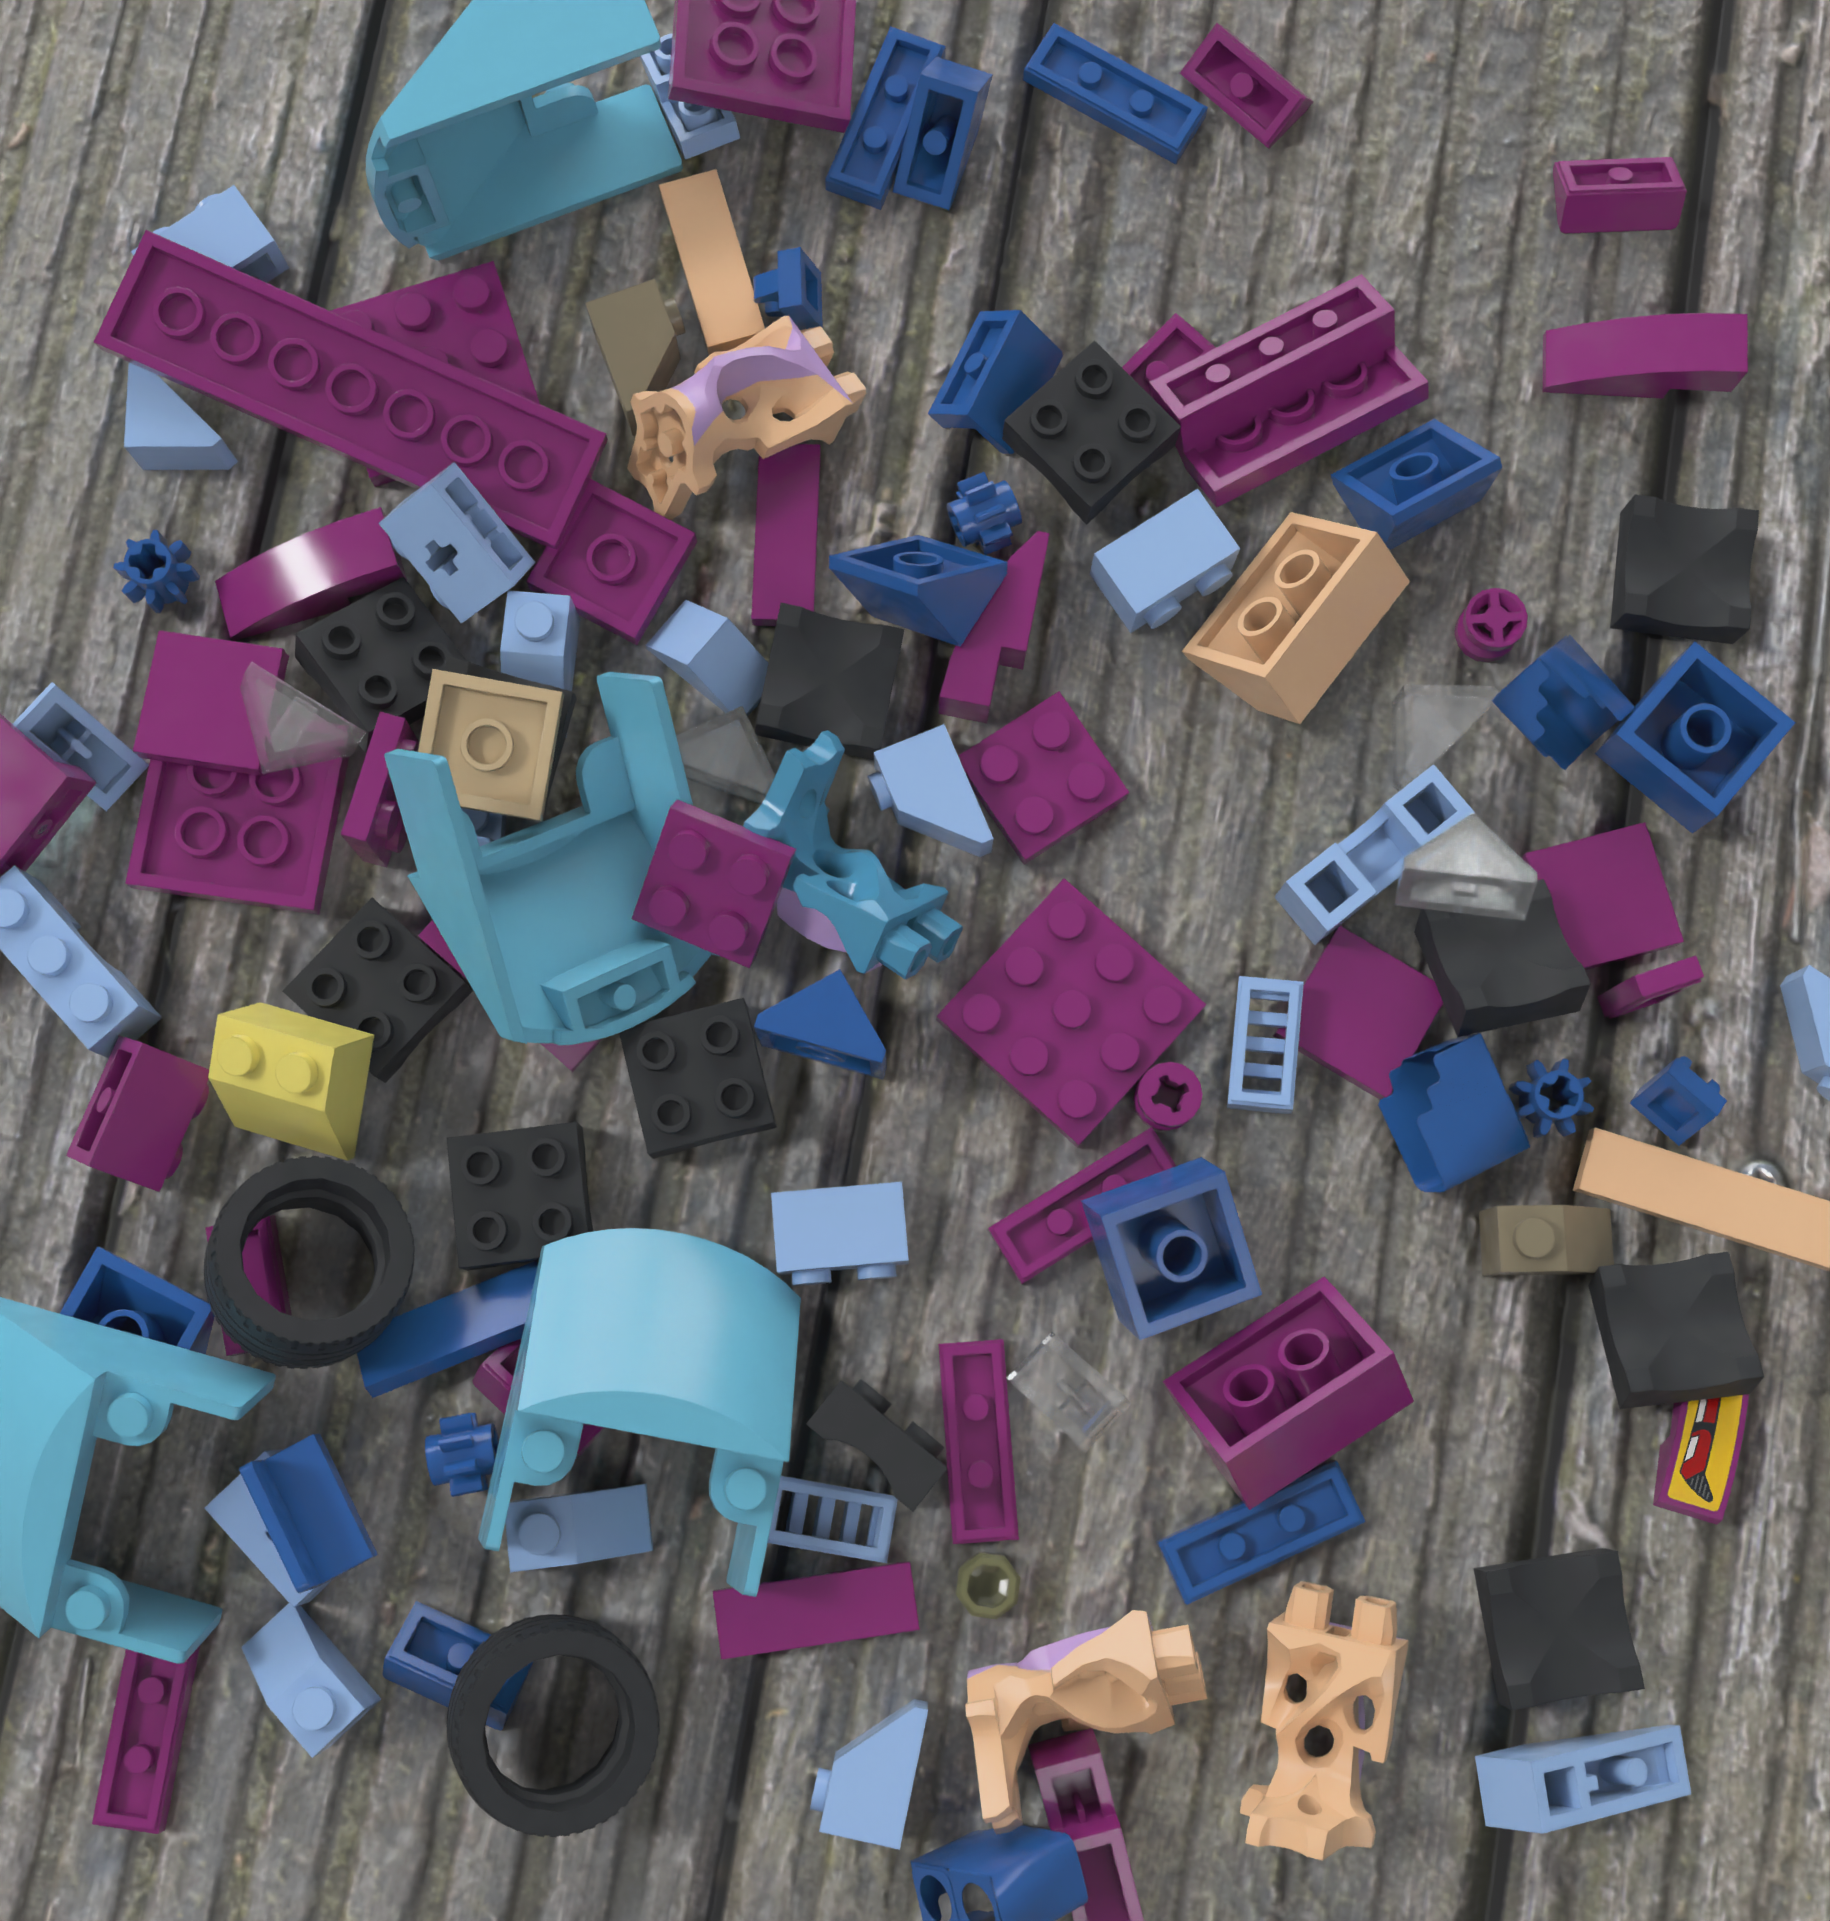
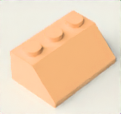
(1298, 614)

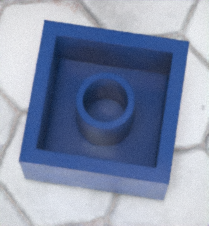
(1695, 738)
(1172, 1247)

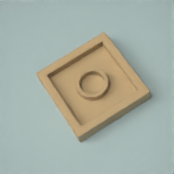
(494, 740)

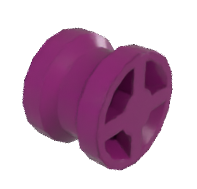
(1500, 614)
(1157, 1102)

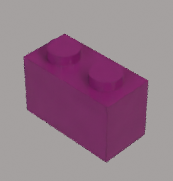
(140, 1114)

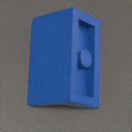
(995, 374)
(308, 1513)

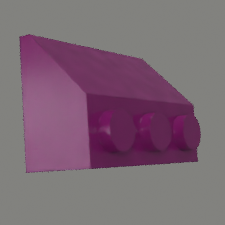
(1289, 1391)

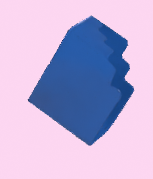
(1563, 702)
(1451, 1114)
(1030, 1868)

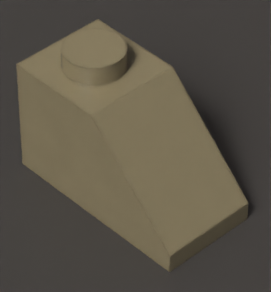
(637, 340)
(1545, 1240)

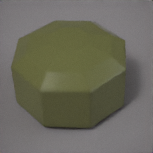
(987, 1585)

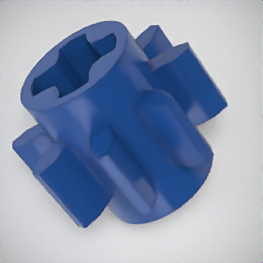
(984, 513)
(145, 560)
(1566, 1090)
(462, 1454)

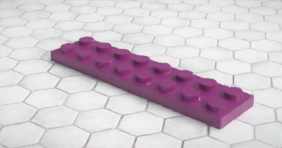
(347, 386)

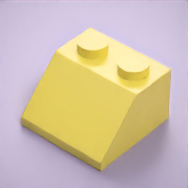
(292, 1076)

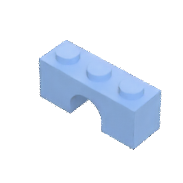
(1372, 856)
(65, 969)

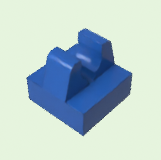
(792, 289)
(1679, 1100)

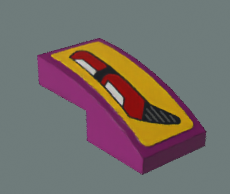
(1701, 1457)

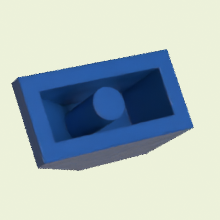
(941, 131)

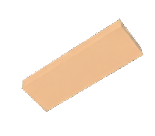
(712, 260)

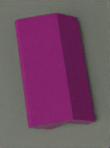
(1289, 390)

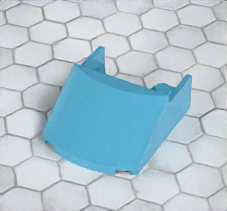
(479, 158)
(551, 907)
(661, 1344)
(57, 1394)

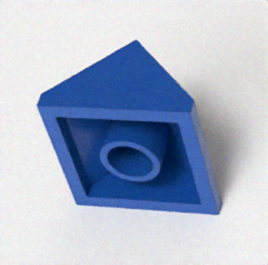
(1416, 482)
(921, 584)
(824, 1026)
(139, 1303)

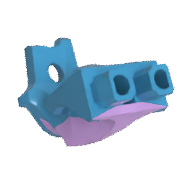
(842, 893)

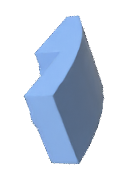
(693, 125)

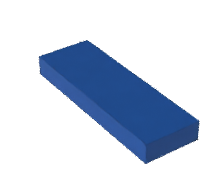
(1114, 93)
(879, 124)
(448, 1331)
(1247, 1541)

